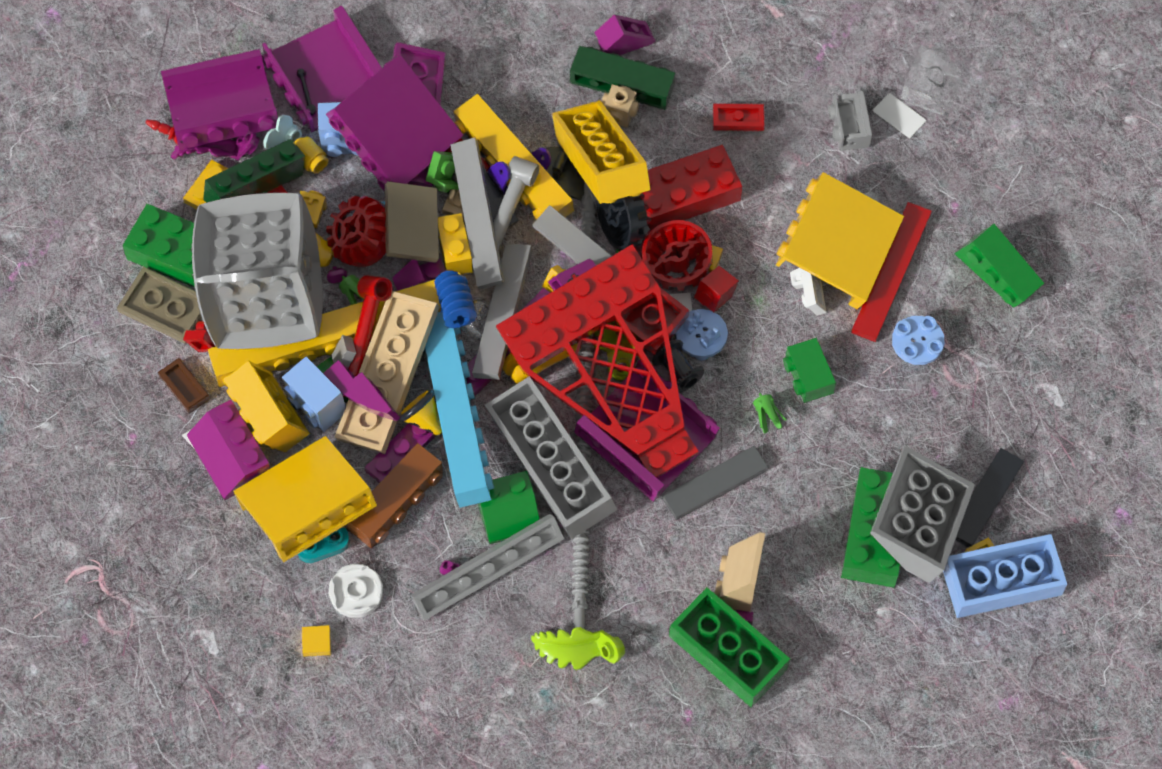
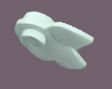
(284, 131)

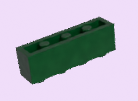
(601, 70)
(257, 173)

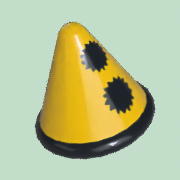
(423, 413)

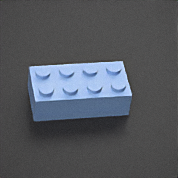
(1004, 576)

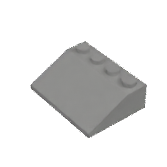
(921, 514)

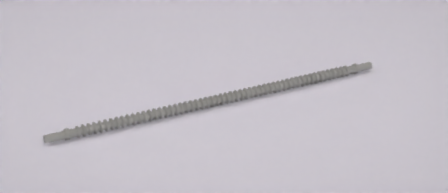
(584, 397)

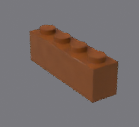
(396, 494)

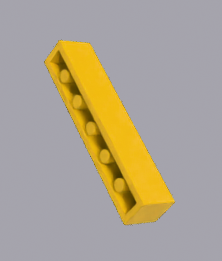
(500, 144)

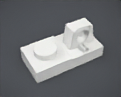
(813, 292)

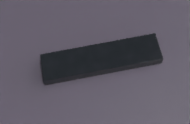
(988, 495)

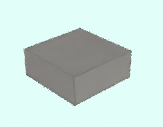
(344, 351)

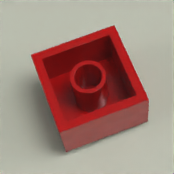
(646, 322)

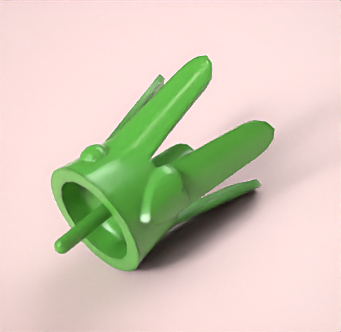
(349, 287)
(763, 405)

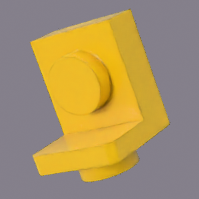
(316, 204)

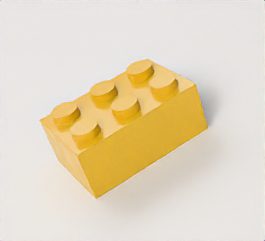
(265, 407)

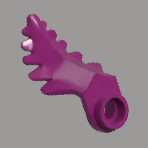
(224, 148)

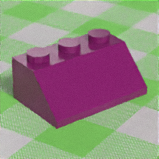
(227, 448)

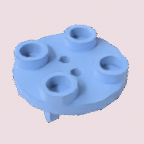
(914, 329)
(710, 341)

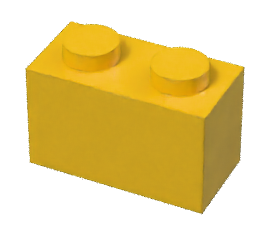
(454, 244)

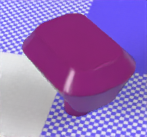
(336, 274)
(447, 566)

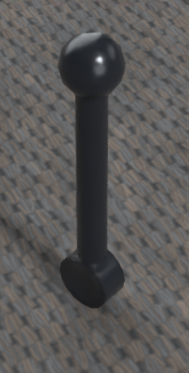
(301, 73)

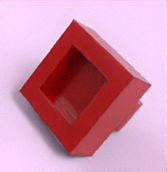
(199, 338)

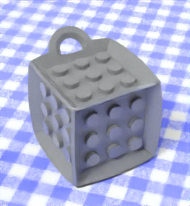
(257, 270)

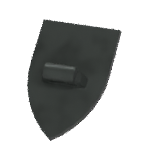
(565, 173)

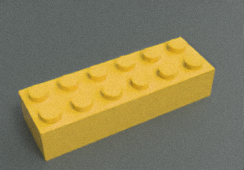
(601, 152)

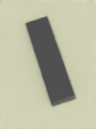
(715, 482)

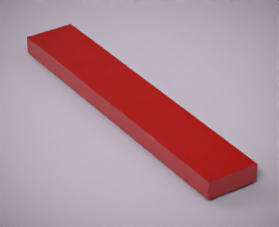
(876, 308)

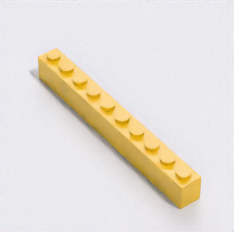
(333, 326)

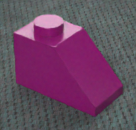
(623, 35)

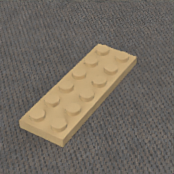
(391, 367)

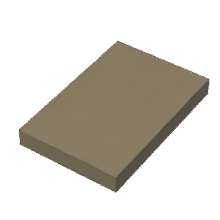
(411, 222)
(161, 304)

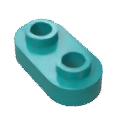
(326, 547)

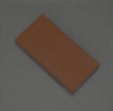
(184, 385)

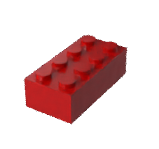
(691, 186)

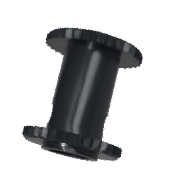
(685, 374)

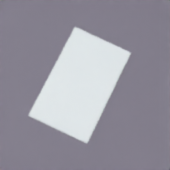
(899, 115)

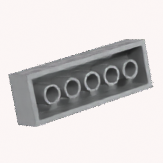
(551, 457)

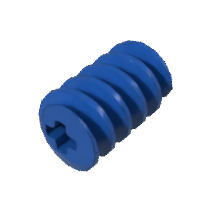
(455, 299)

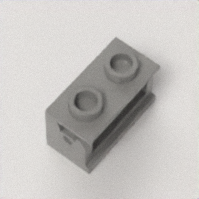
(850, 121)

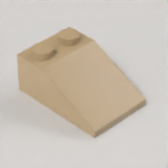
(740, 573)

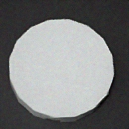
(356, 590)

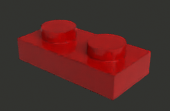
(738, 117)

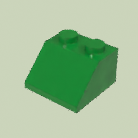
(510, 507)

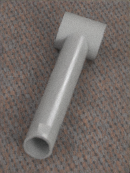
(521, 174)

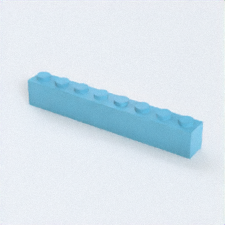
(458, 415)

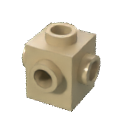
(621, 104)

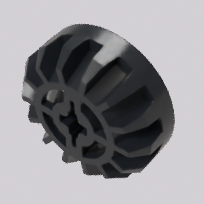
(624, 221)

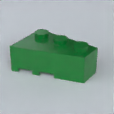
(1000, 265)

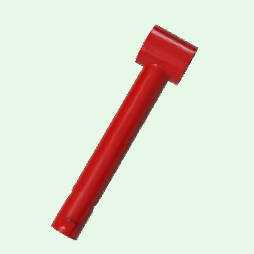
(373, 291)

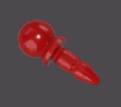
(162, 128)

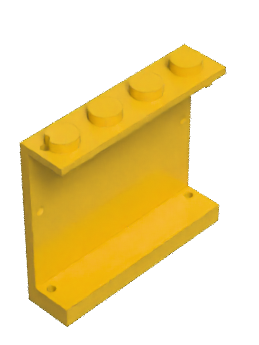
(840, 237)
(306, 498)

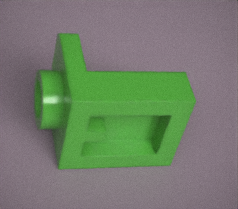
(441, 171)

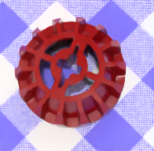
(362, 234)
(682, 243)

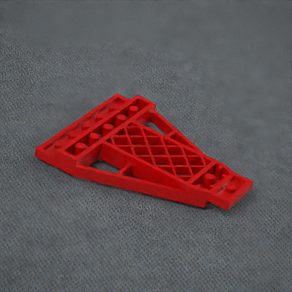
(582, 309)

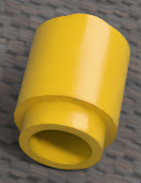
(314, 156)

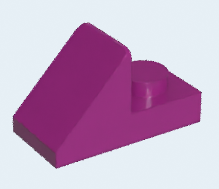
(415, 274)

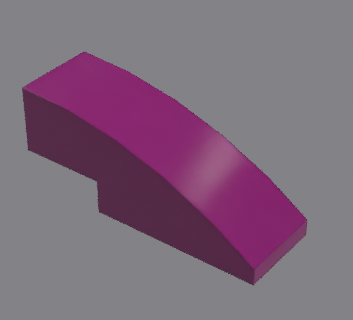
(360, 391)

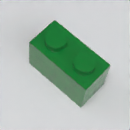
(810, 370)

